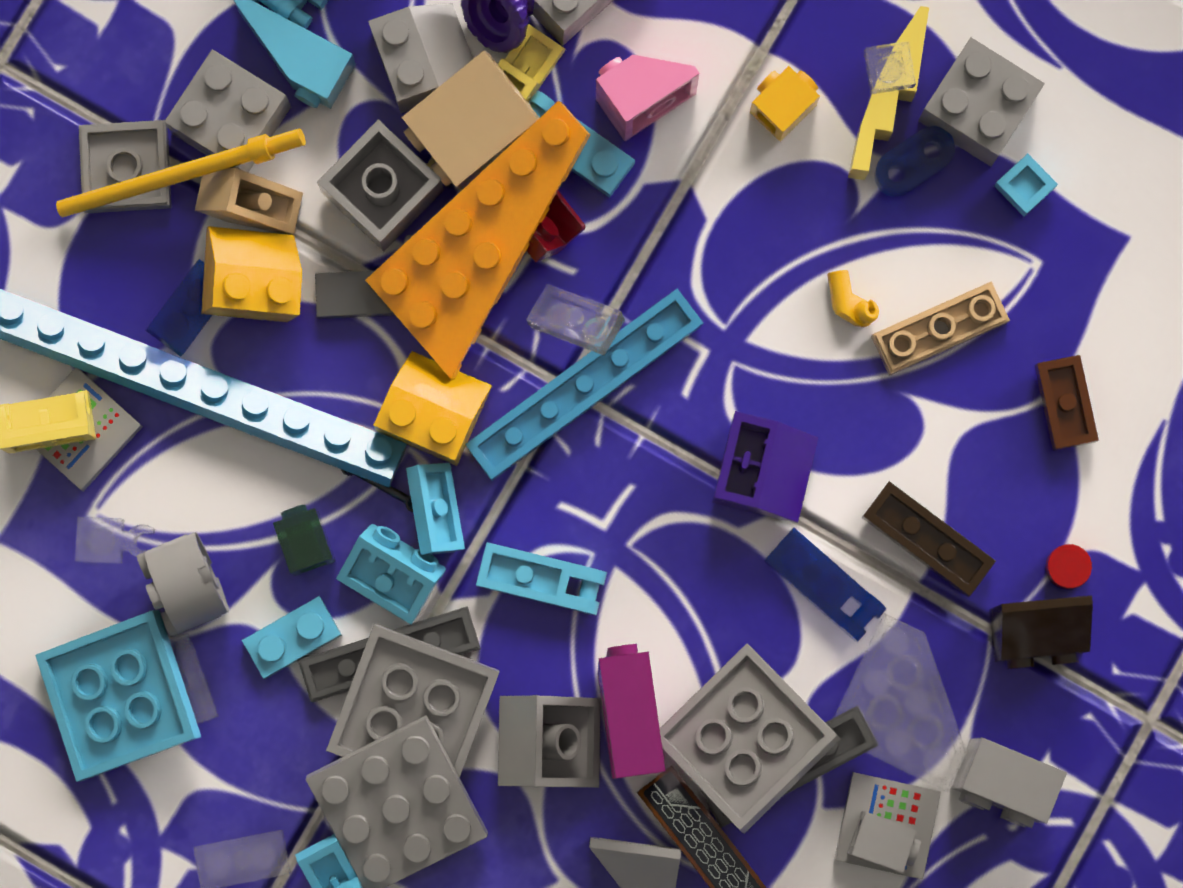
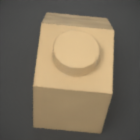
(249, 201)

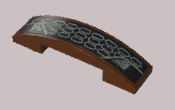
(697, 833)

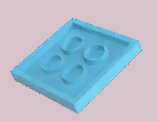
(118, 695)

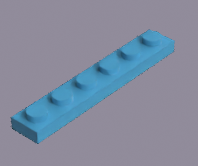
(584, 385)

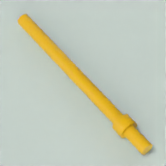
(258, 149)

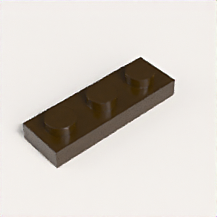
(928, 539)

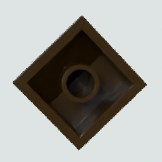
(1041, 629)

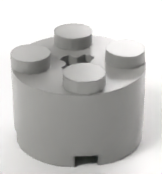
(183, 583)

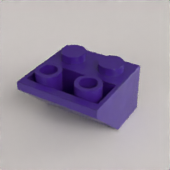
(765, 467)

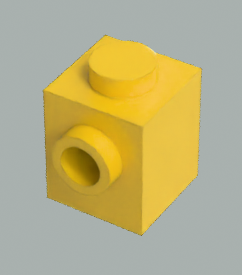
(784, 101)

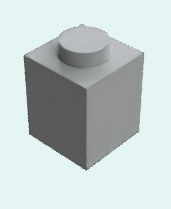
(884, 842)

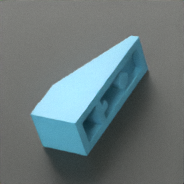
(305, 59)

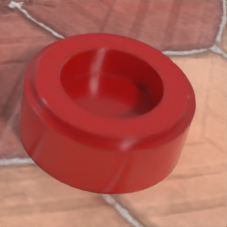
(1068, 566)

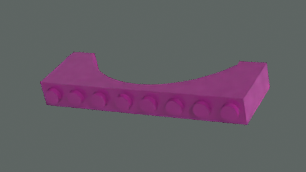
(630, 712)

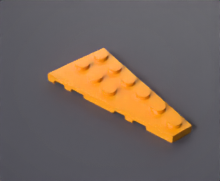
(467, 252)

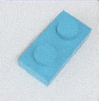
(435, 508)
(291, 637)

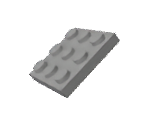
(405, 681)
(746, 738)
(397, 805)

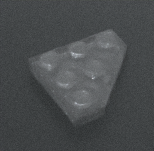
(906, 705)

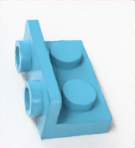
(391, 572)

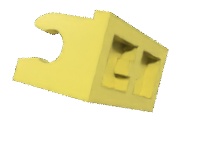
(46, 422)

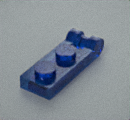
(823, 583)

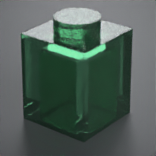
(303, 540)

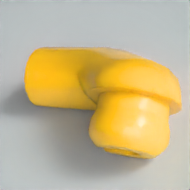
(848, 305)

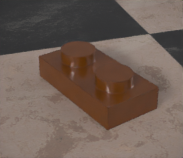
(1066, 402)

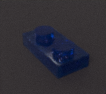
(181, 315)

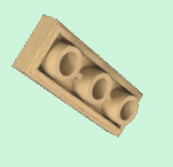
(917, 340)

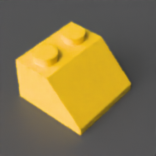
(251, 275)
(432, 409)

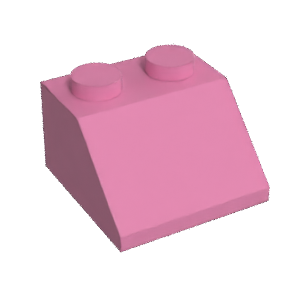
(643, 91)

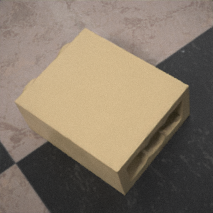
(469, 120)

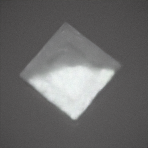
(889, 67)

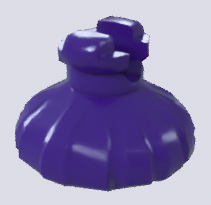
(498, 23)

